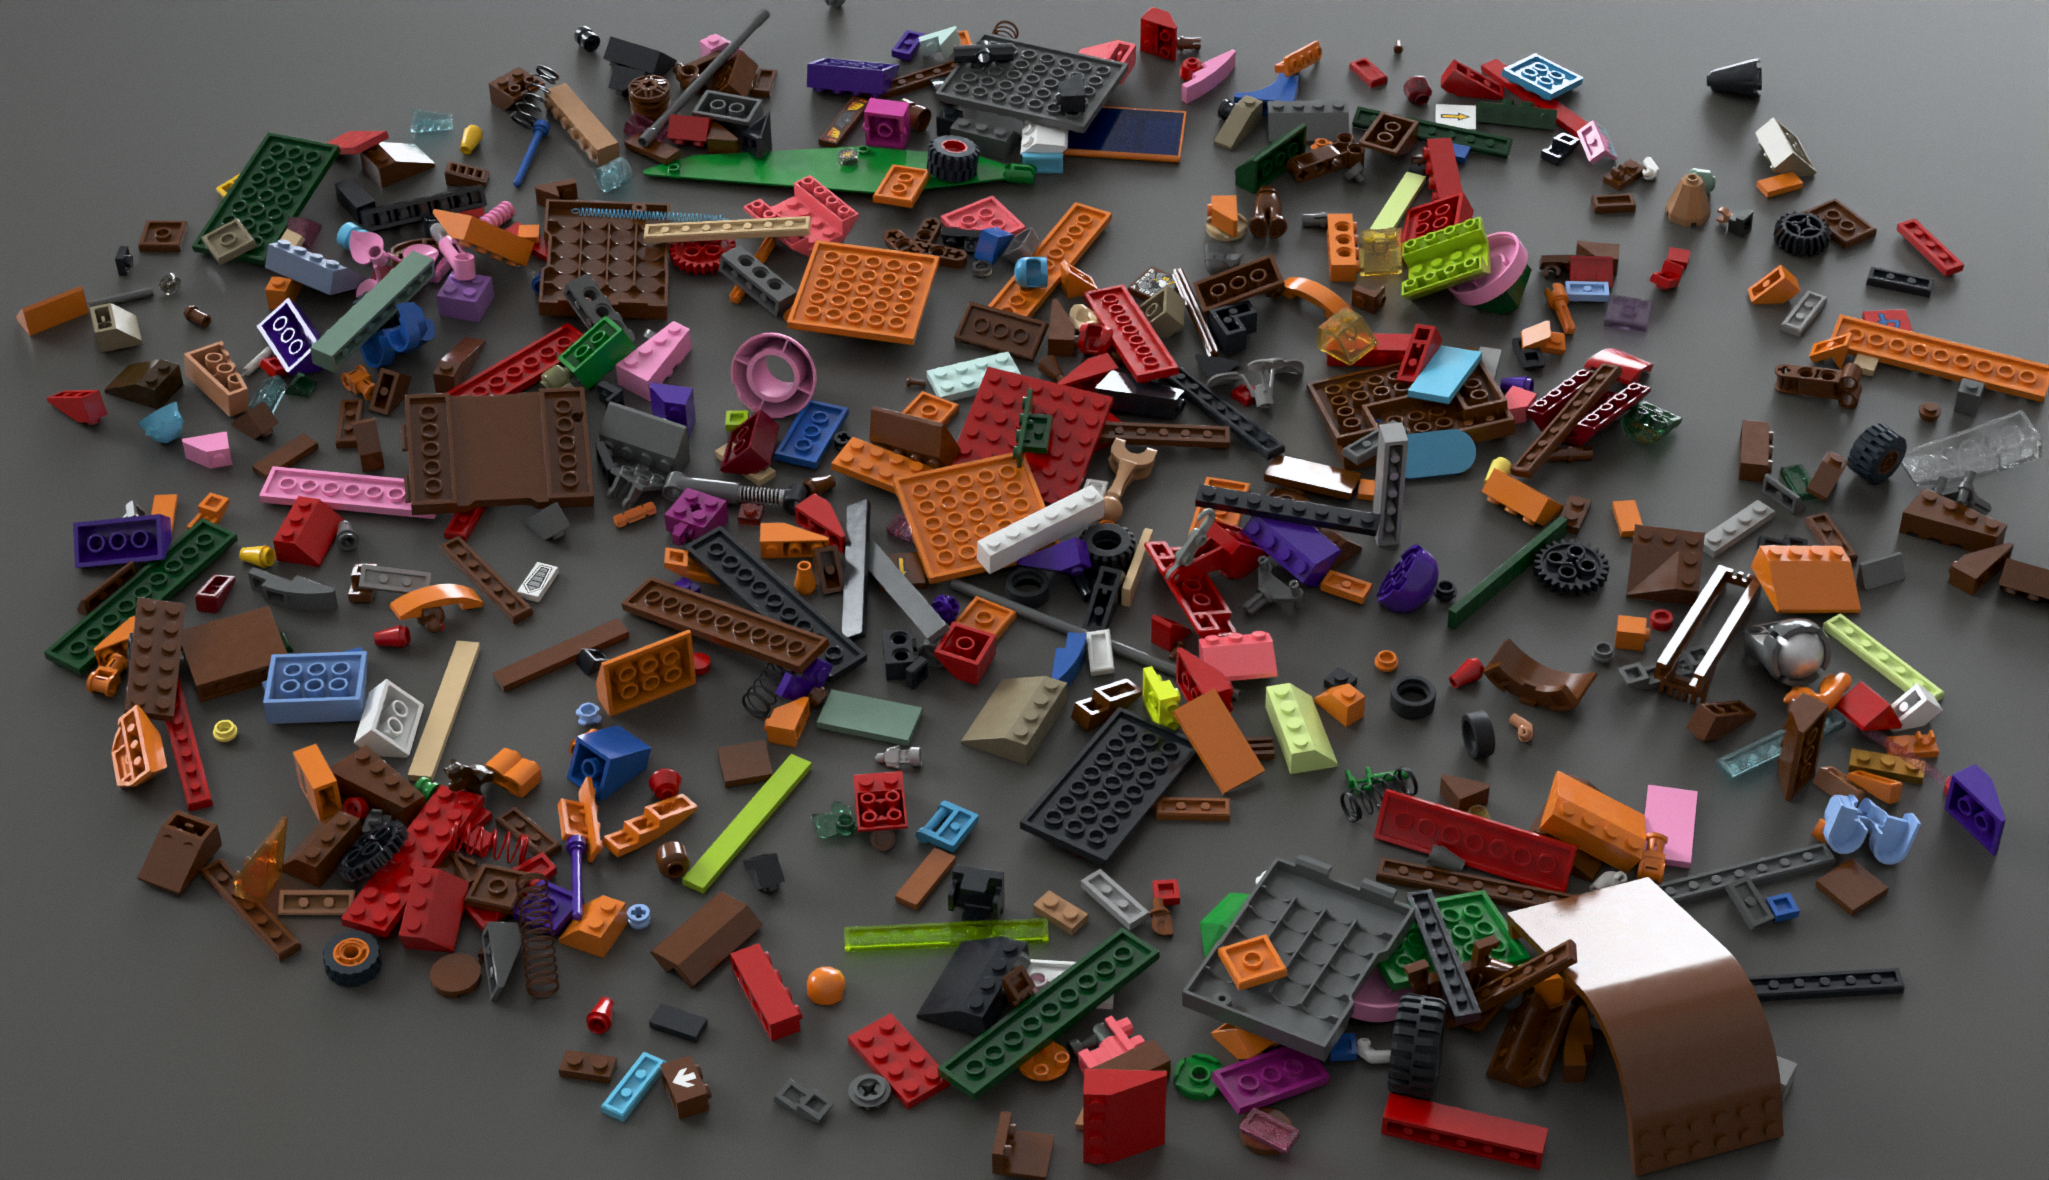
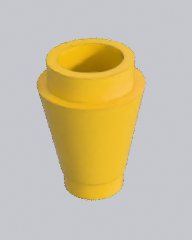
(471, 138)
(260, 556)

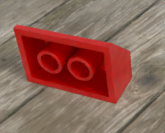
(307, 532)
(433, 910)

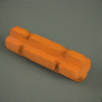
(634, 514)

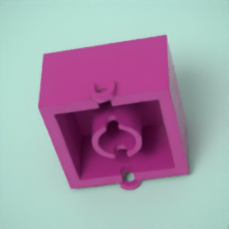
(887, 123)

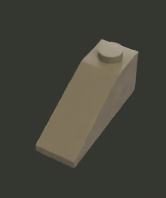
(1240, 122)

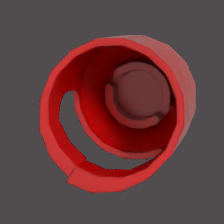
(1098, 339)

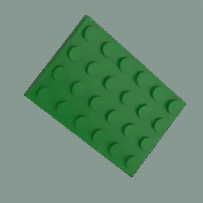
(1467, 919)

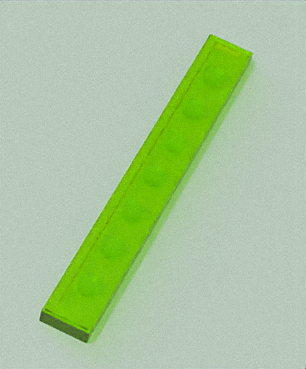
(942, 934)

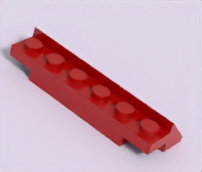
(1195, 595)

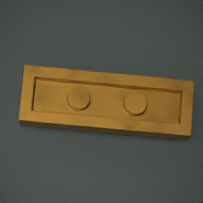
(1886, 766)

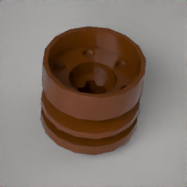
(649, 96)

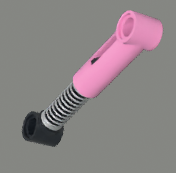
(455, 254)

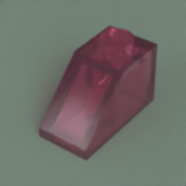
(305, 228)

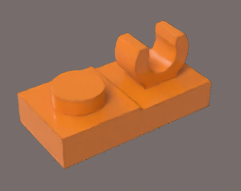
(1921, 745)

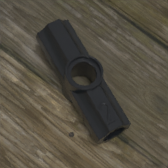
(993, 53)

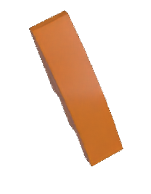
(654, 823)

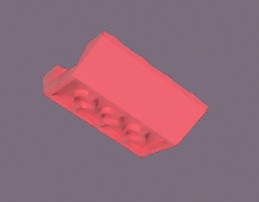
(829, 214)

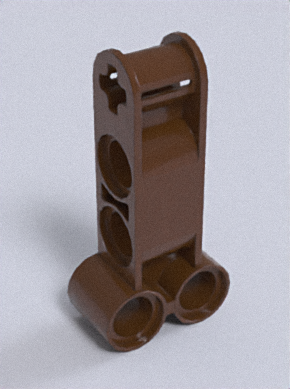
(1326, 159)
(1821, 382)

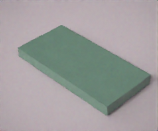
(869, 717)

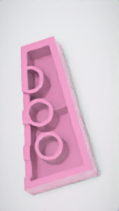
(654, 360)

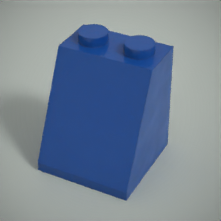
(609, 757)

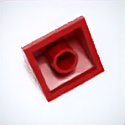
(1868, 709)

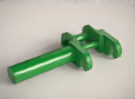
(1352, 783)

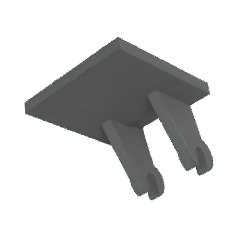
(642, 481)

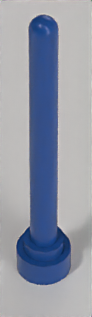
(540, 129)

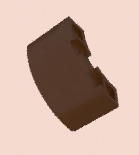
(1535, 682)

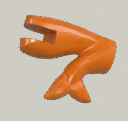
(1830, 690)

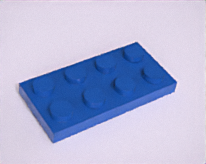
(811, 434)

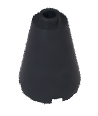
(1737, 79)

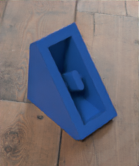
(992, 244)

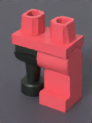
(1109, 1038)

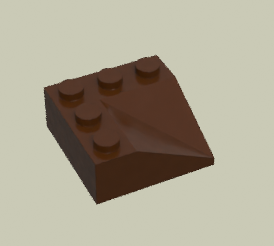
(1665, 564)

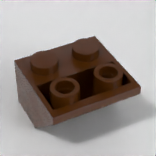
(508, 88)

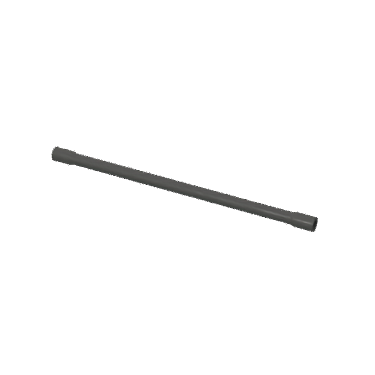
(651, 133)

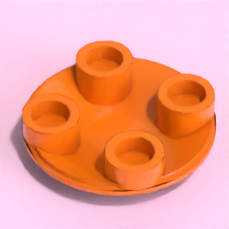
(1047, 1063)

